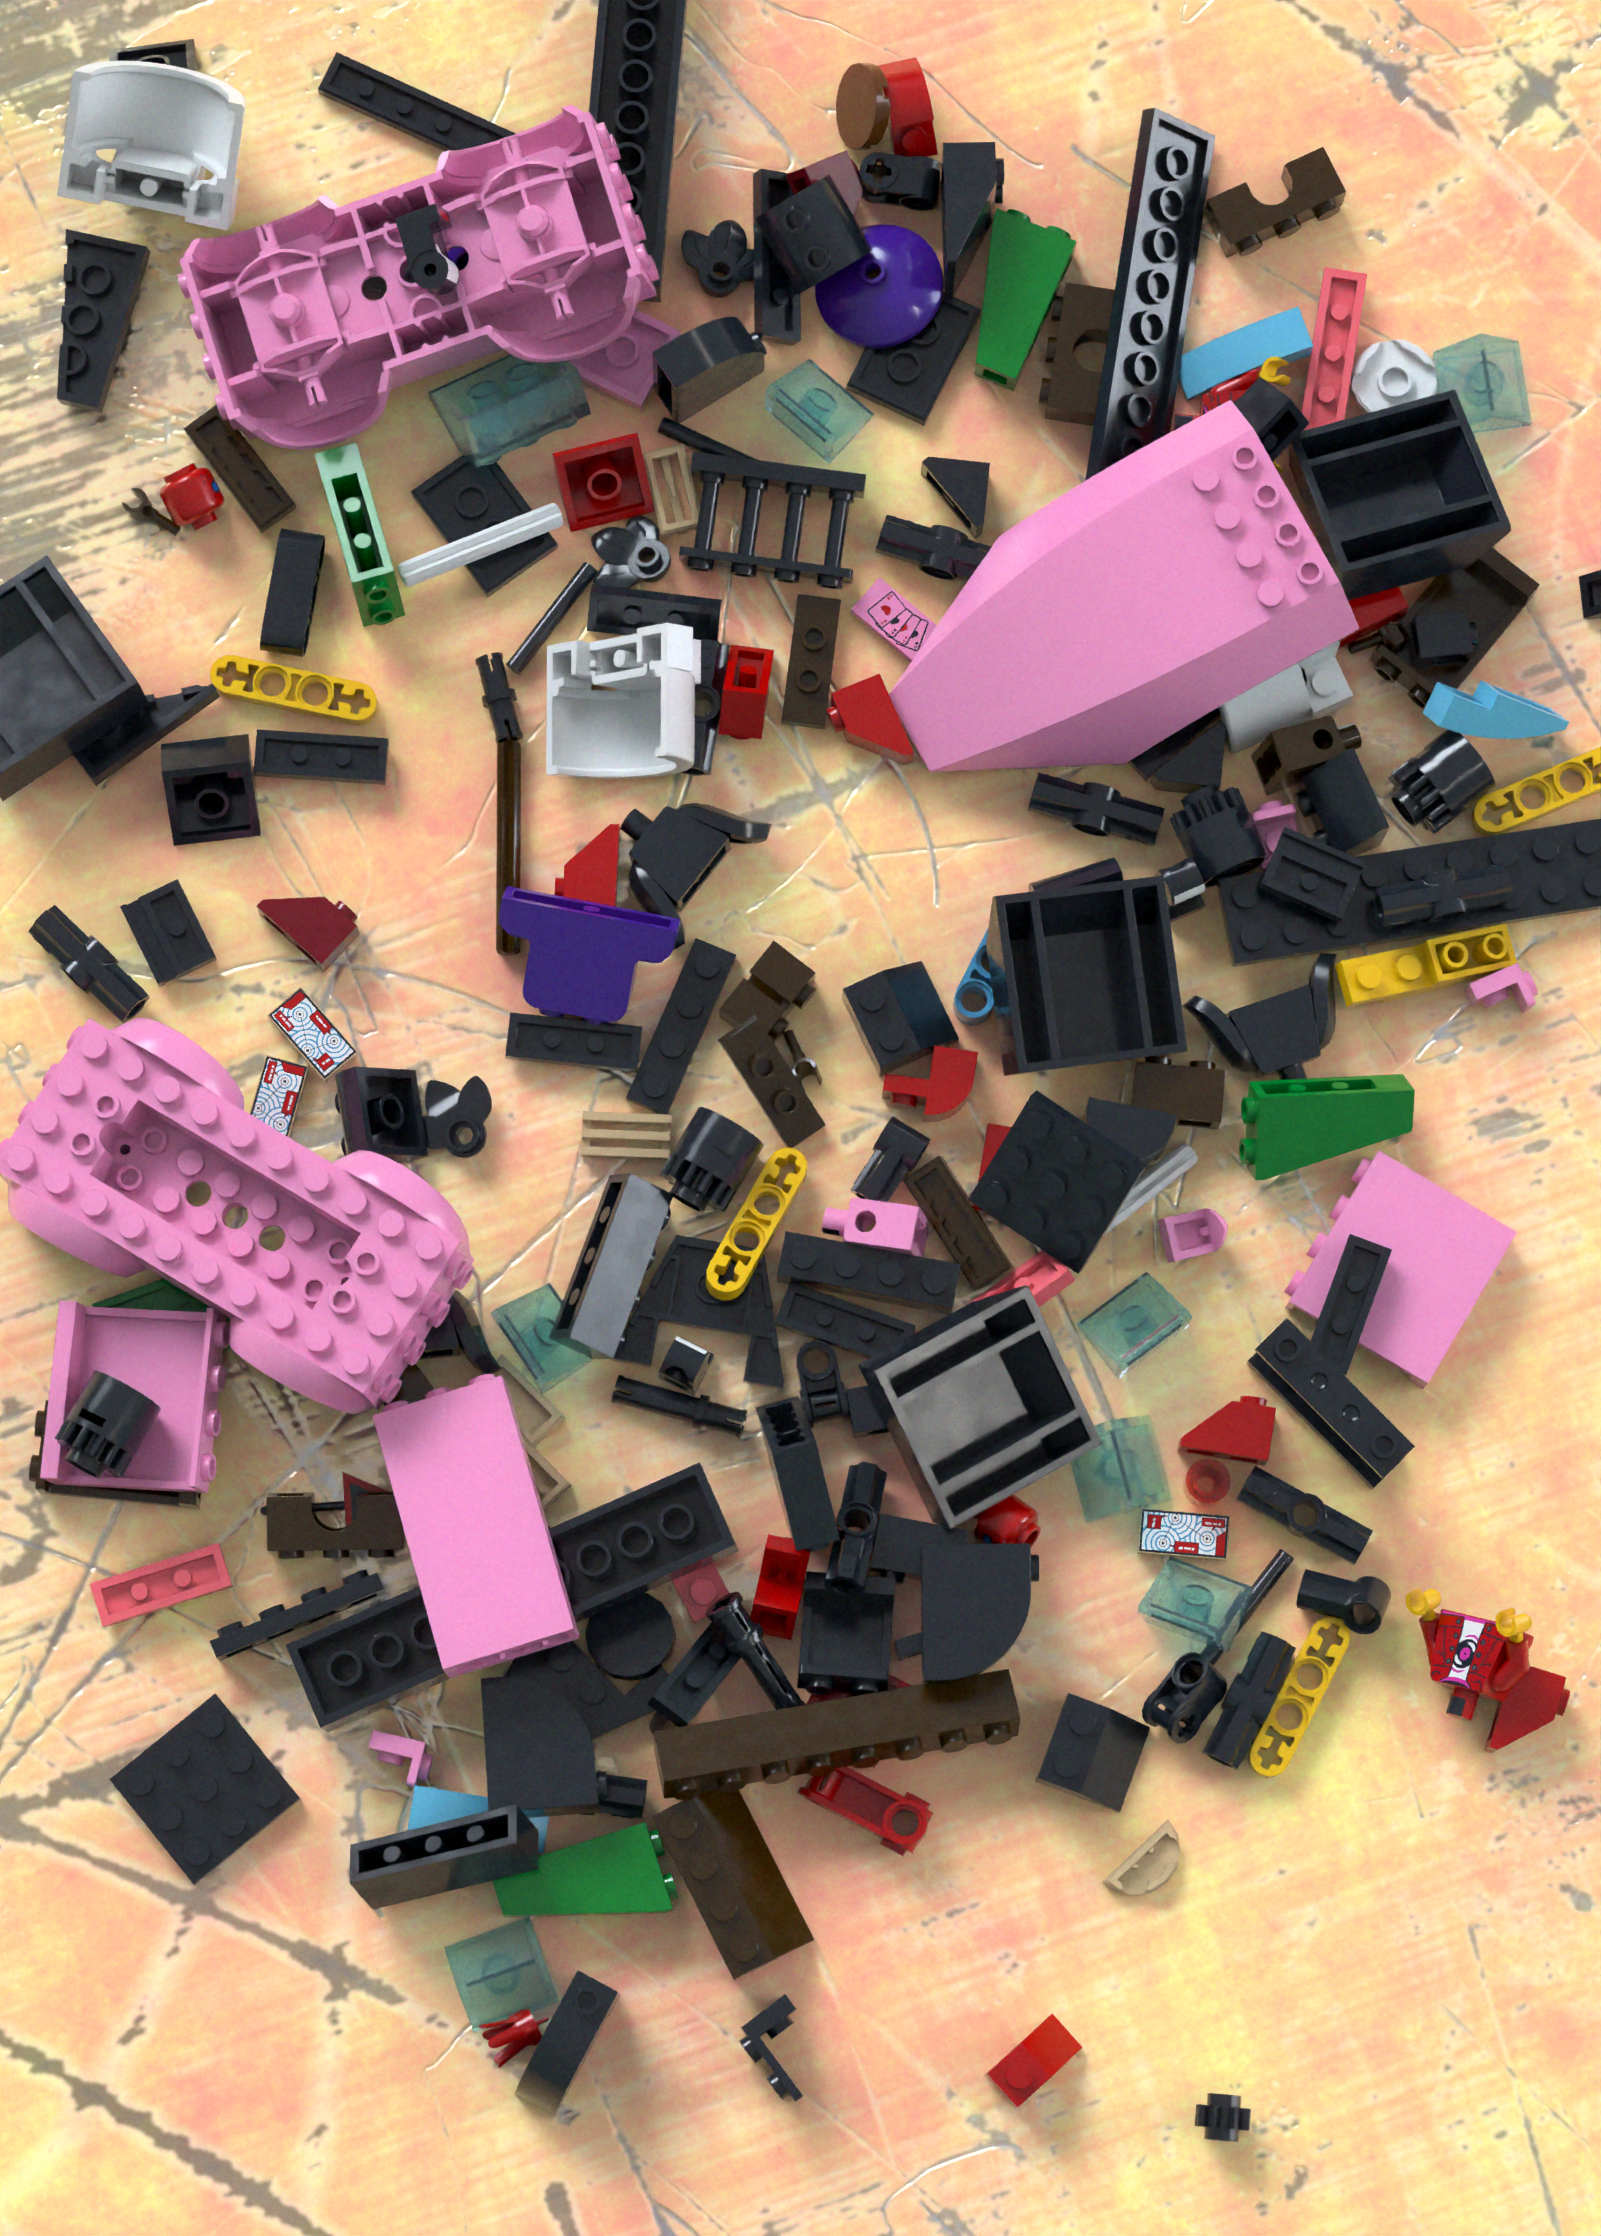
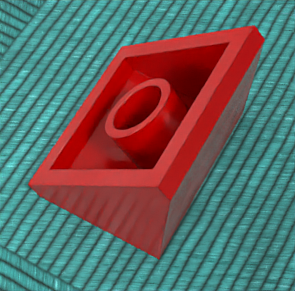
(603, 482)

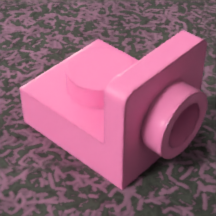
(1270, 822)
(1494, 988)
(395, 1749)

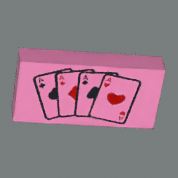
(893, 619)

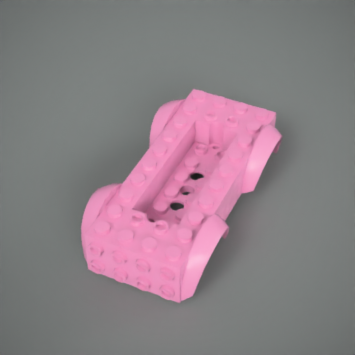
(544, 279)
(149, 1114)

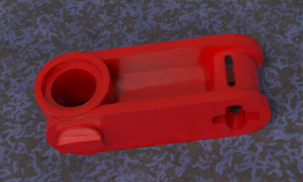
(869, 1806)

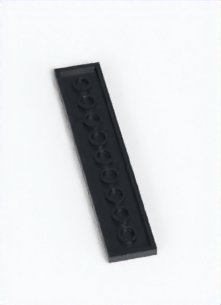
(1152, 288)
(1549, 870)

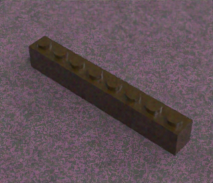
(836, 1735)

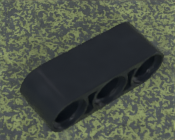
(292, 592)

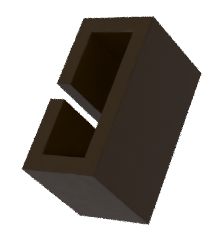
(771, 992)
(1186, 1091)

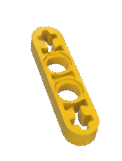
(292, 696)
(1549, 784)
(753, 1222)
(1303, 1699)

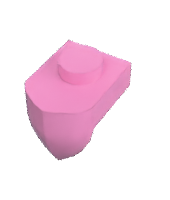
(1192, 1234)

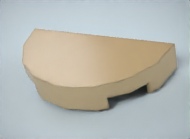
(1149, 1864)

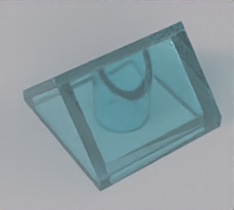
(1487, 381)
(816, 409)
(1134, 1324)
(527, 1328)
(1122, 1471)
(1196, 1604)
(501, 1973)

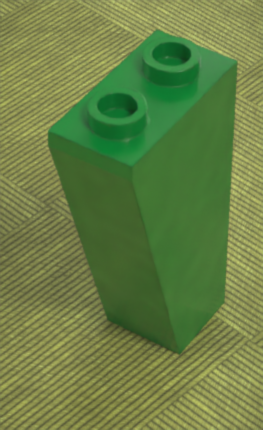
(1020, 287)
(360, 535)
(1320, 1119)
(593, 1878)

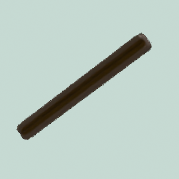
(508, 834)

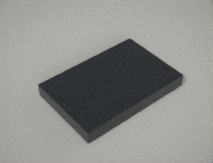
(913, 373)
(471, 499)

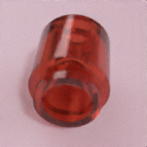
(1216, 1473)

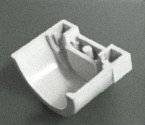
(165, 136)
(1286, 700)
(627, 731)

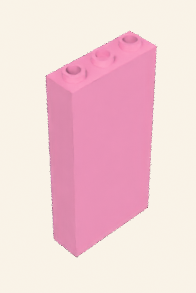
(475, 1525)

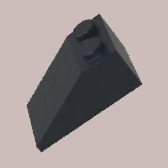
(969, 190)

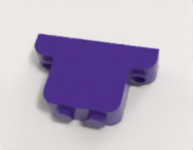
(583, 951)

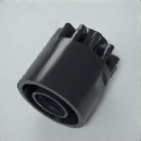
(1440, 782)
(1218, 833)
(710, 1161)
(106, 1426)

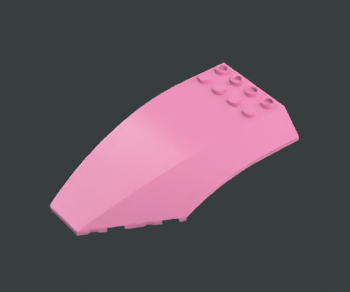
(1126, 610)

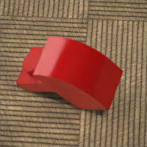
(910, 109)
(944, 1092)
(779, 1587)

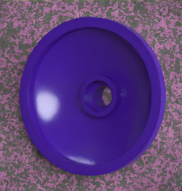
(893, 304)

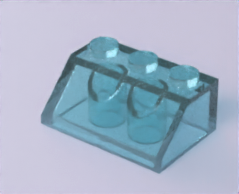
(509, 406)

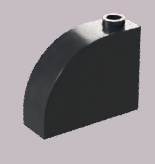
(705, 366)
(798, 1474)
(972, 1605)
(538, 1751)
(566, 2042)

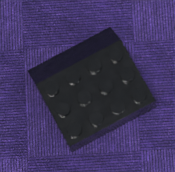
(1398, 494)
(56, 677)
(1084, 976)
(980, 1405)

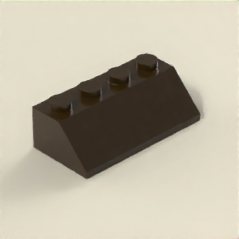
(733, 1880)

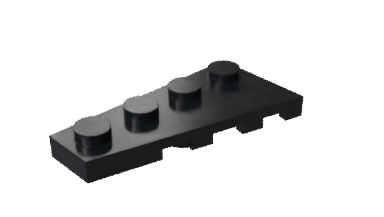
(99, 301)

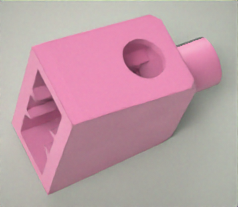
(896, 1229)

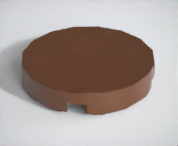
(860, 106)

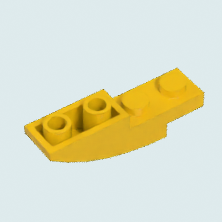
(1426, 966)

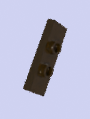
(240, 469)
(811, 661)
(771, 1082)
(958, 1223)

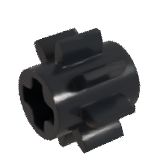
(1222, 2117)

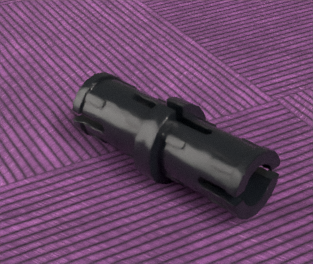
(499, 697)

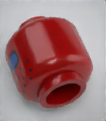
(192, 496)
(1007, 1523)

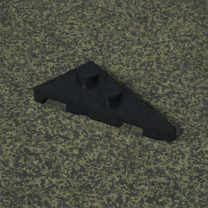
(142, 731)

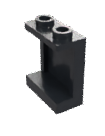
(846, 1638)

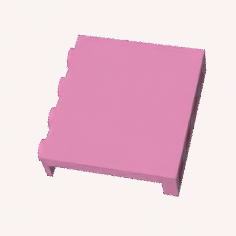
(1435, 1267)
(163, 1356)

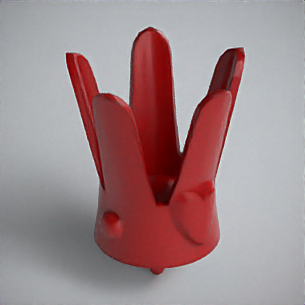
(518, 2030)

